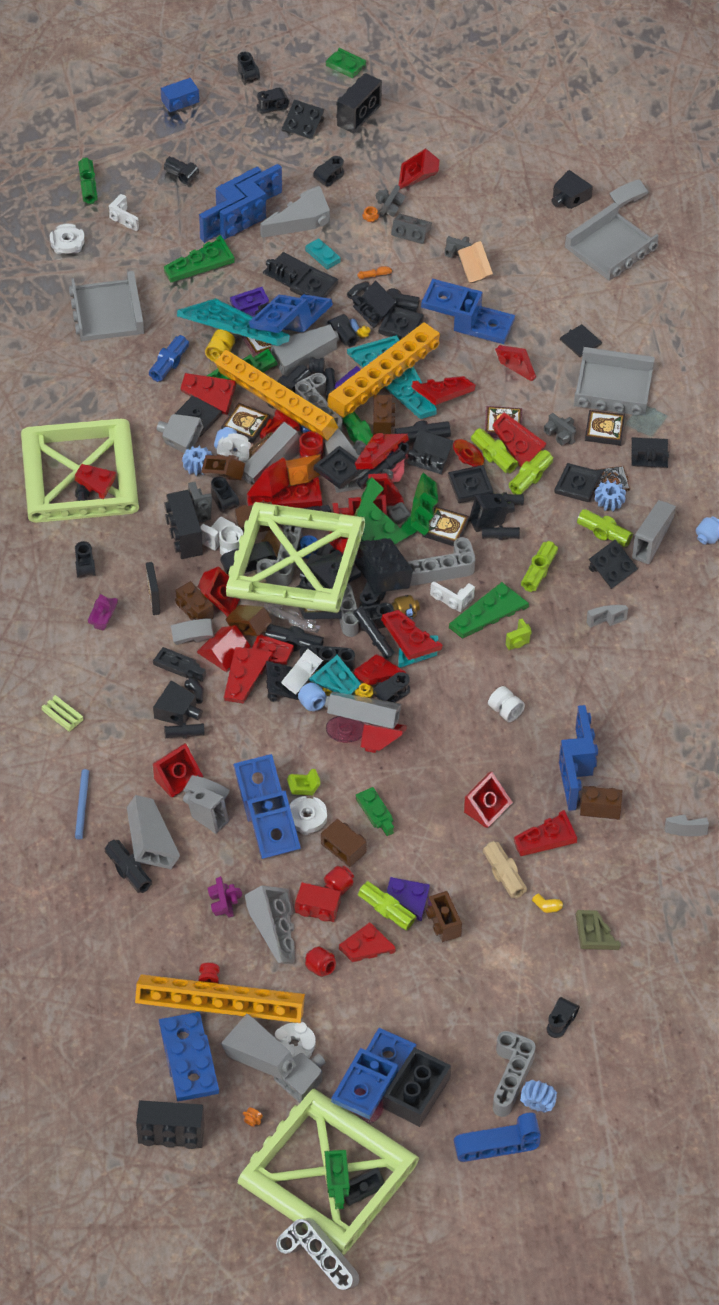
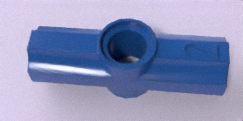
(169, 358)

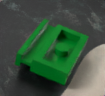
(345, 63)

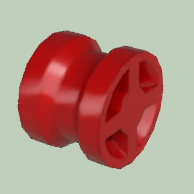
(209, 973)

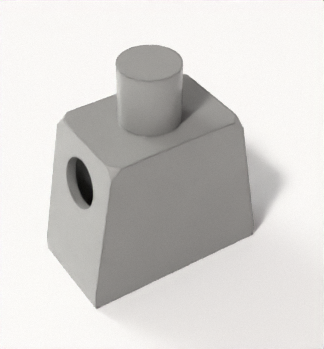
(181, 431)
(207, 808)
(303, 1077)

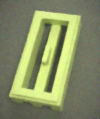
(65, 707)

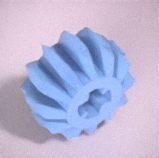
(194, 459)
(610, 495)
(538, 1096)

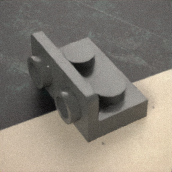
(410, 228)
(201, 503)

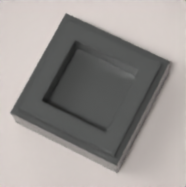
(398, 513)

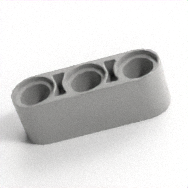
(349, 622)

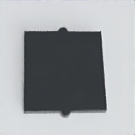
(580, 338)

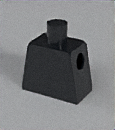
(571, 191)
(489, 511)
(176, 705)

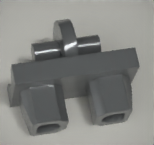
(384, 197)
(454, 245)
(563, 428)

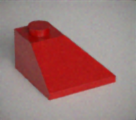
(418, 168)
(213, 586)
(377, 737)

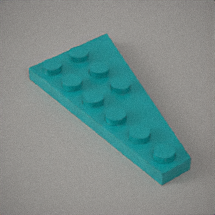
(225, 317)
(401, 386)

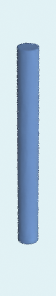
(82, 804)

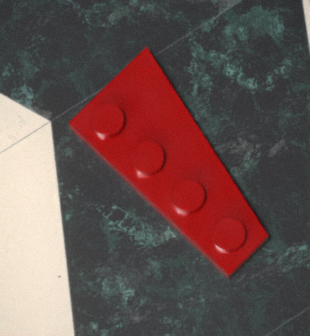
(296, 496)

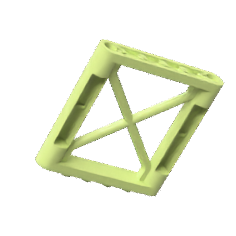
(33, 443)
(271, 515)
(321, 1109)

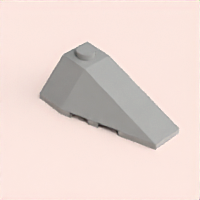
(304, 214)
(272, 913)

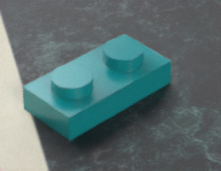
(322, 254)

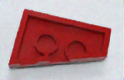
(211, 390)
(377, 449)
(409, 638)
(244, 671)
(550, 835)

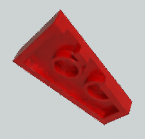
(444, 390)
(518, 440)

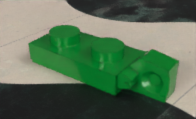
(375, 810)
(337, 1176)

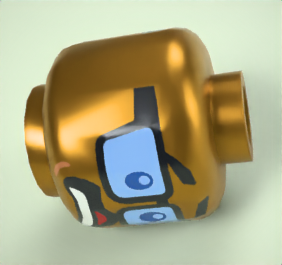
(406, 605)

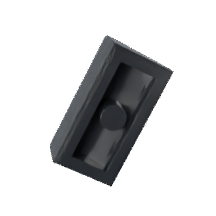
(364, 1185)

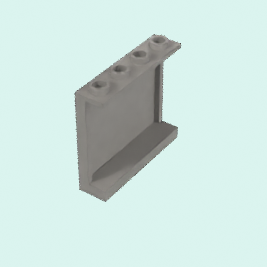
(610, 242)
(107, 309)
(614, 381)

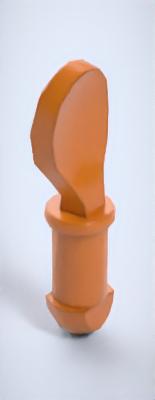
(383, 270)

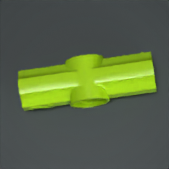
(494, 451)
(531, 472)
(604, 527)
(539, 566)
(387, 905)

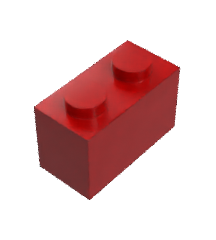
(317, 902)

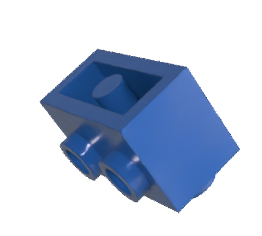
(180, 94)

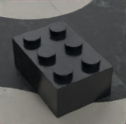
(359, 103)
(183, 524)
(383, 565)
(416, 1086)
(170, 1124)

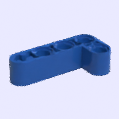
(499, 1141)

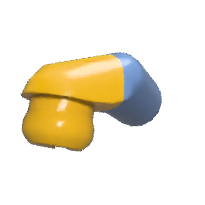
(361, 332)

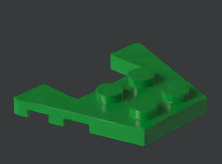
(376, 522)

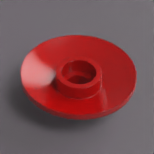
(468, 453)

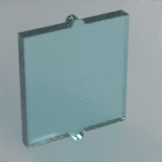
(647, 423)

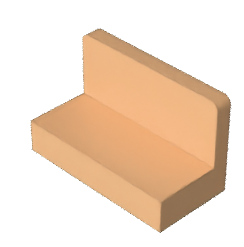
(475, 262)

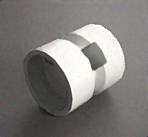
(229, 538)
(505, 703)

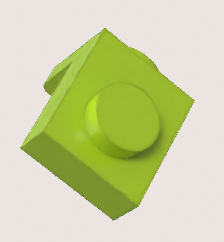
(518, 637)
(304, 784)

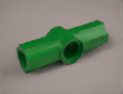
(87, 180)
(356, 428)

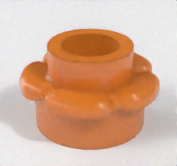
(370, 214)
(252, 1117)

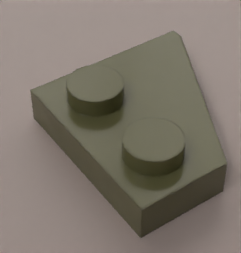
(594, 932)

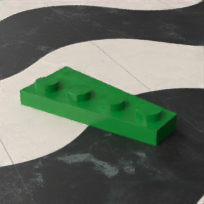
(205, 259)
(488, 610)

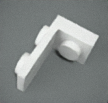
(118, 213)
(210, 535)
(455, 601)
(301, 671)

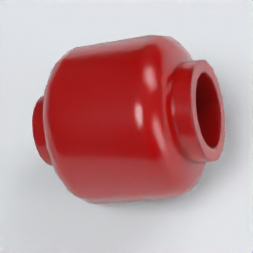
(339, 879)
(320, 961)

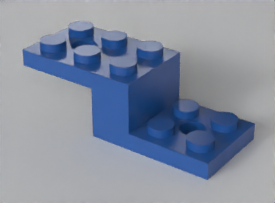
(226, 195)
(253, 207)
(468, 311)
(290, 313)
(577, 757)
(266, 806)
(188, 1056)
(372, 1073)

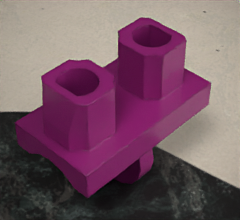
(102, 612)
(227, 894)

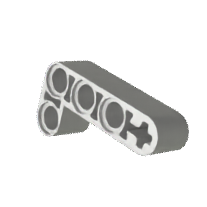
(312, 390)
(445, 567)
(285, 575)
(512, 1076)
(321, 1257)

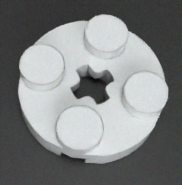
(75, 241)
(227, 445)
(310, 824)
(298, 1032)

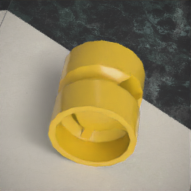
(219, 342)

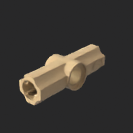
(504, 870)

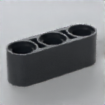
(260, 551)
(326, 653)

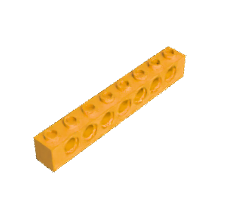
(383, 370)
(276, 395)
(220, 998)

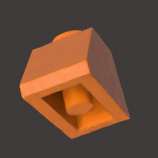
(302, 469)

